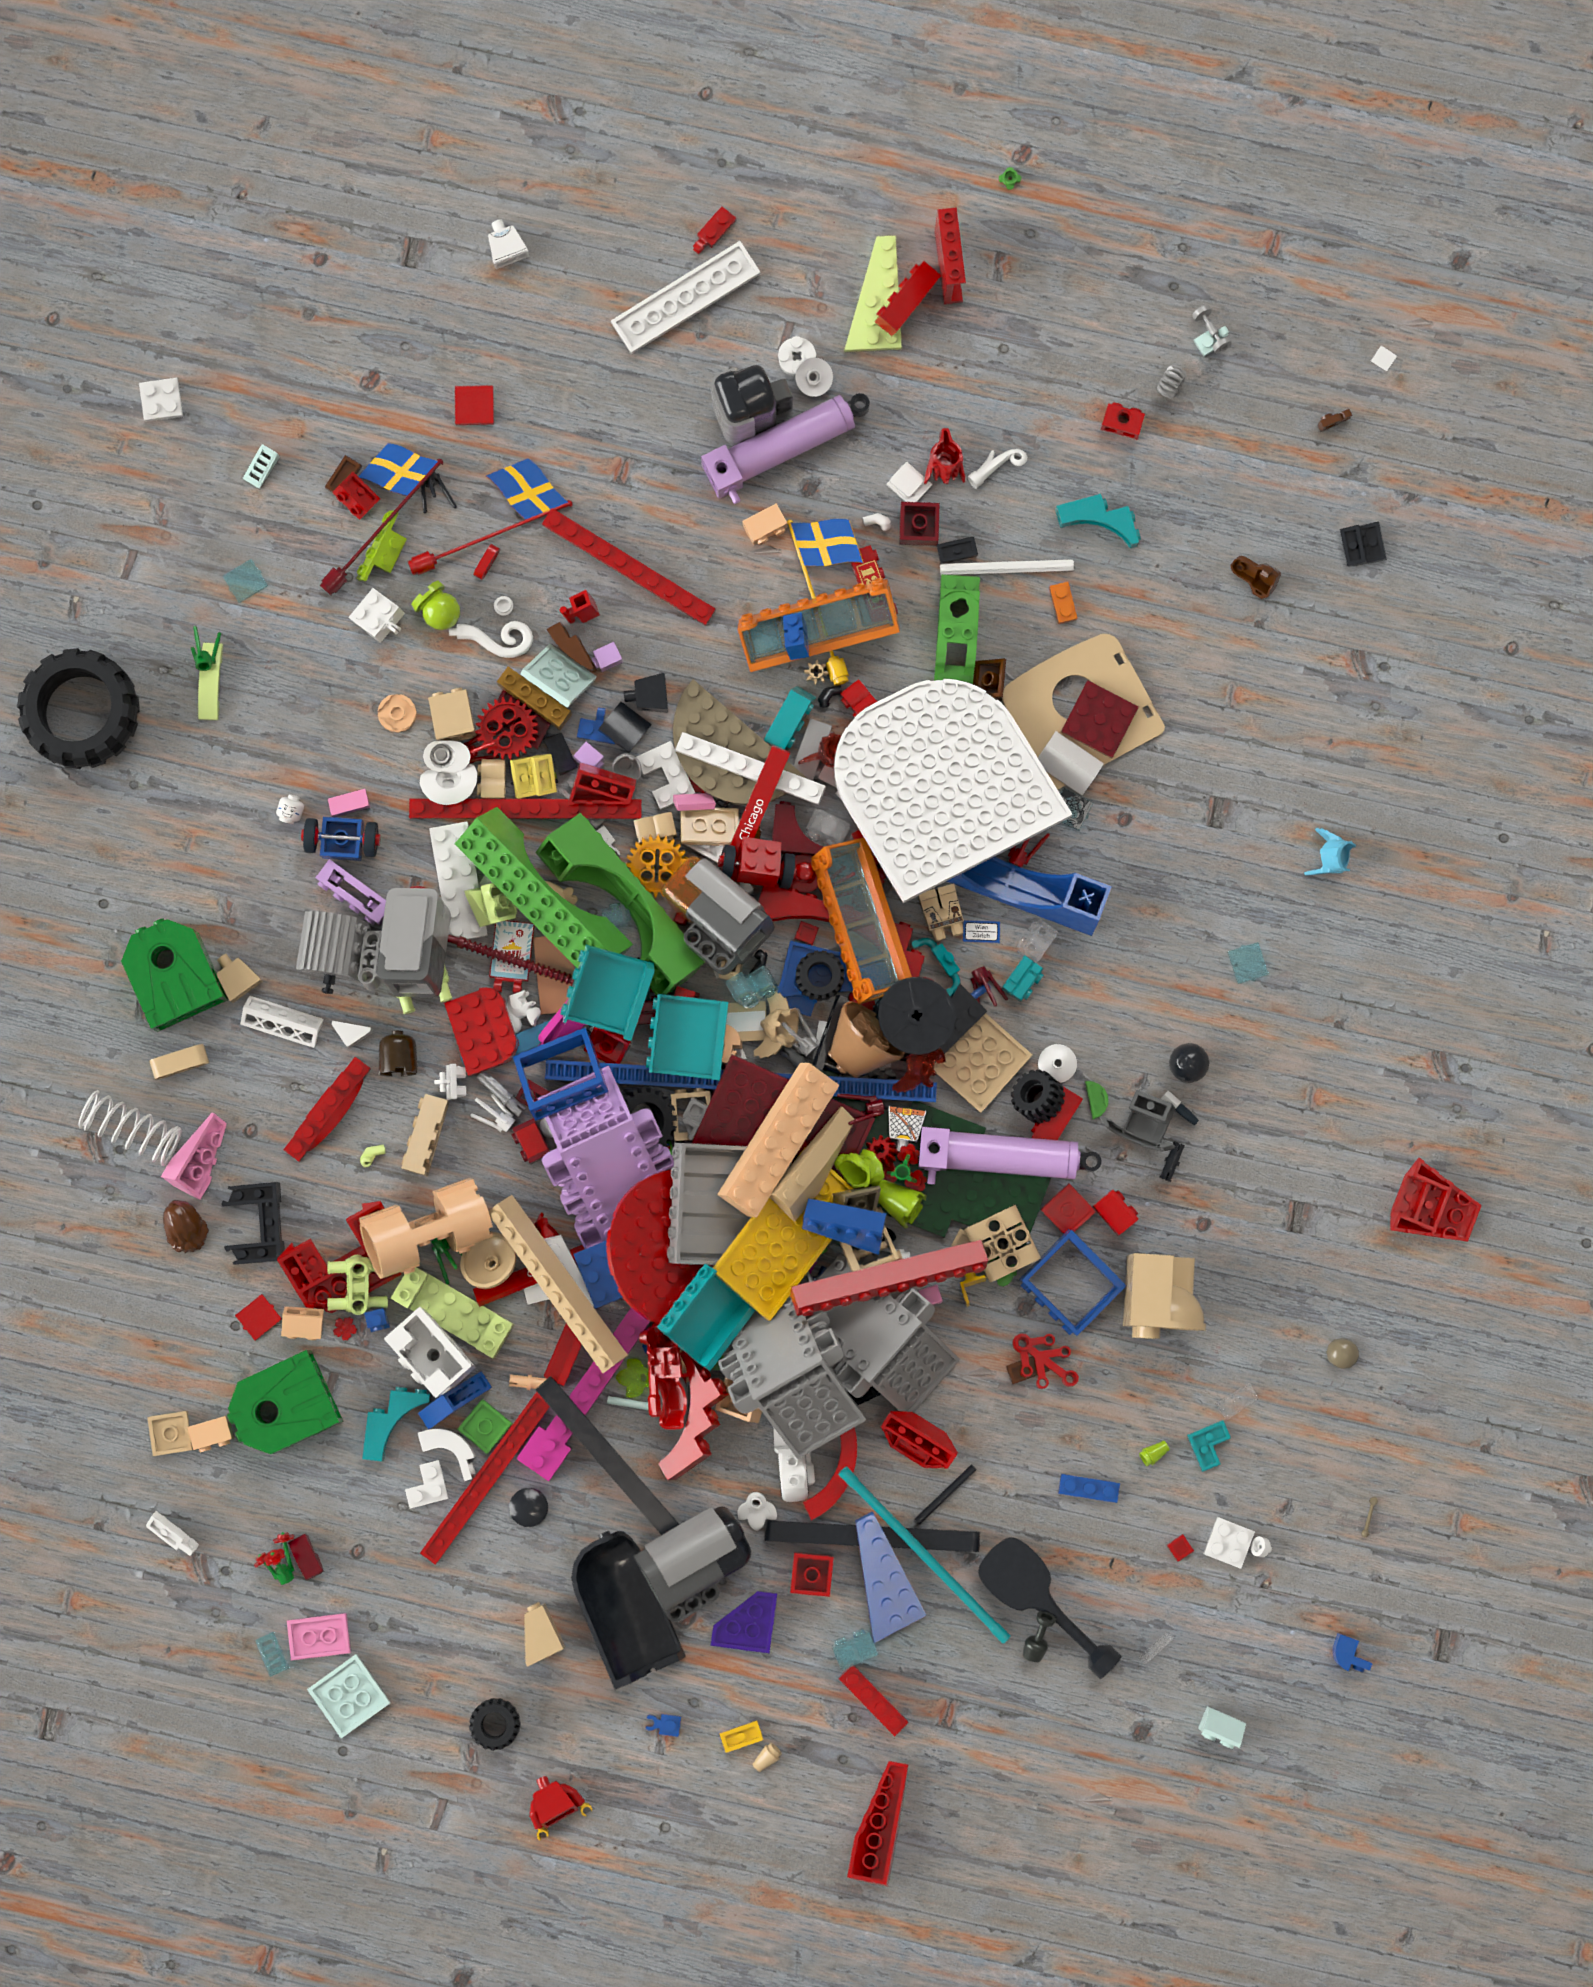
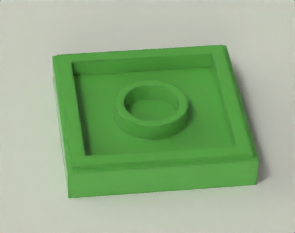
(484, 1426)

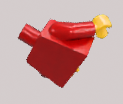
(553, 1804)

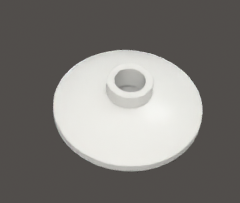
(822, 380)
(1062, 1053)

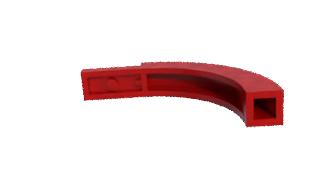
(836, 1486)

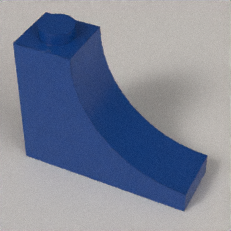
(454, 1400)

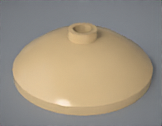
(478, 1262)

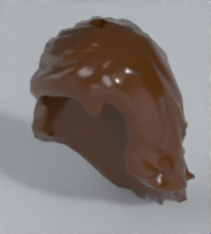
(184, 1227)

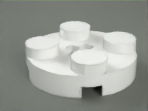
(792, 346)

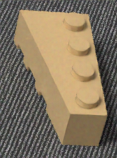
(425, 1135)

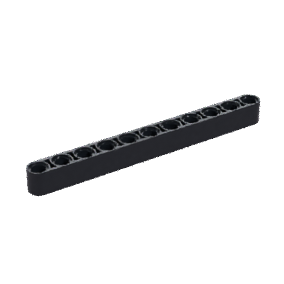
(606, 1456)
(847, 1535)

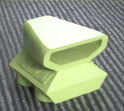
(490, 905)

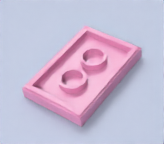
(318, 1636)

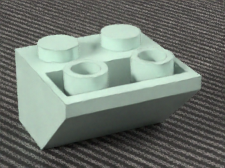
(1223, 1727)

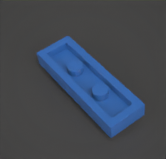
(1089, 1488)

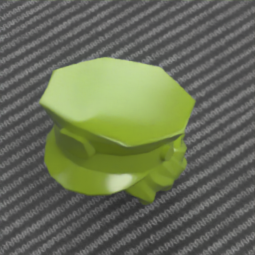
(860, 1169)

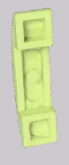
(209, 686)

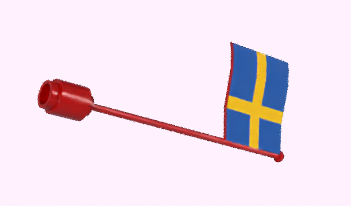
(526, 492)

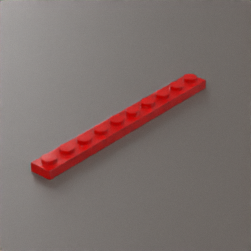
(628, 566)
(485, 1479)

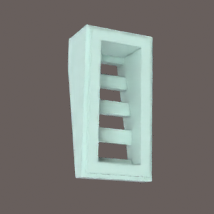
(255, 463)

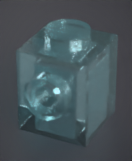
(617, 914)

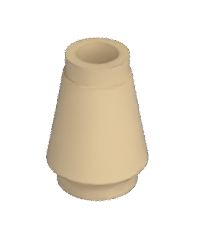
(767, 1757)

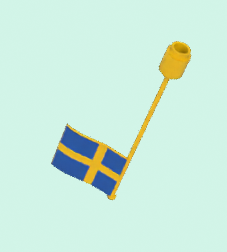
(825, 545)

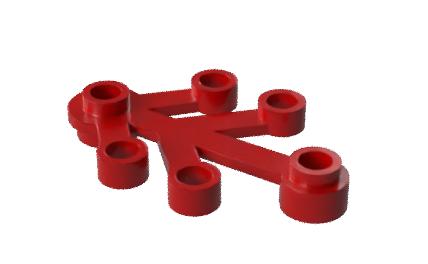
(1042, 1358)

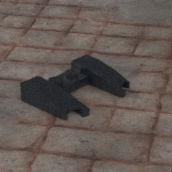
(268, 1198)

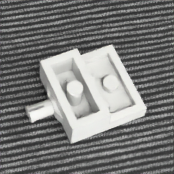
(377, 615)

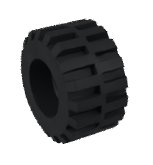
(820, 958)
(1029, 1087)
(482, 1737)

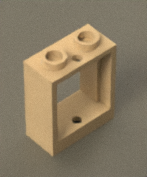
(681, 1094)

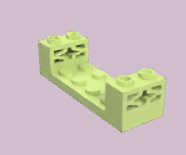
(454, 1311)

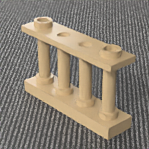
(853, 1256)

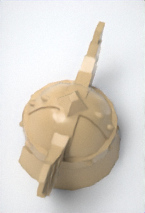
(776, 1034)

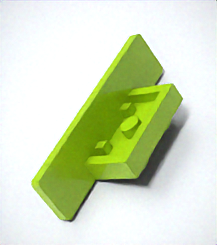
(383, 551)

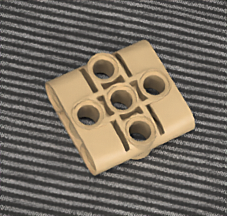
(1023, 1255)

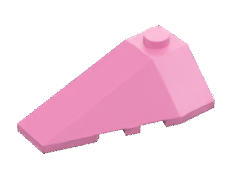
(193, 1163)

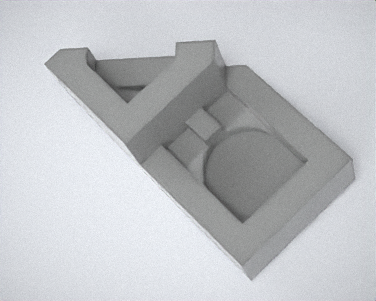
(693, 1116)

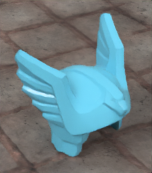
(1334, 854)

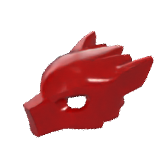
(945, 459)

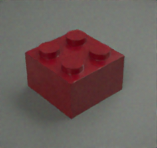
(919, 523)

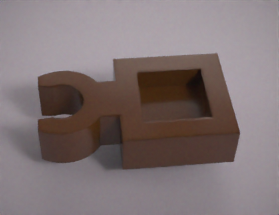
(1329, 420)

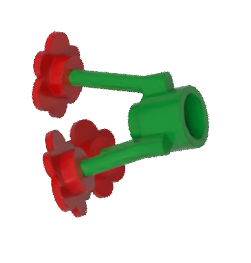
(913, 1180)

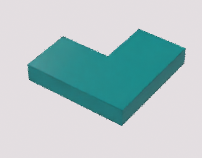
(1203, 1442)

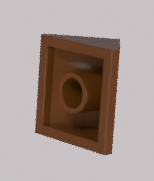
(990, 676)

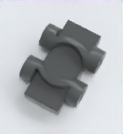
(887, 1074)

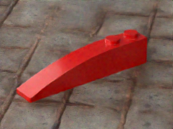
(878, 1832)

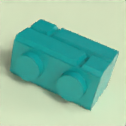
(1022, 979)

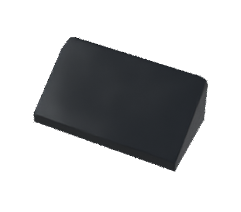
(560, 753)

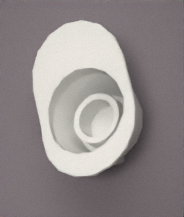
(446, 756)

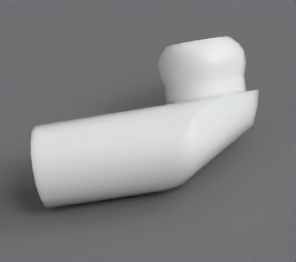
(878, 519)

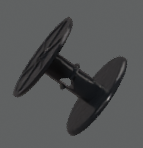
(916, 1015)

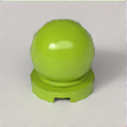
(438, 608)

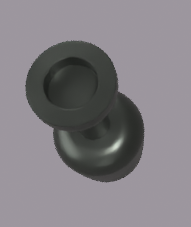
(1036, 1646)

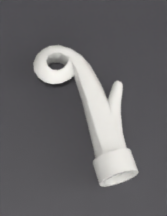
(990, 465)

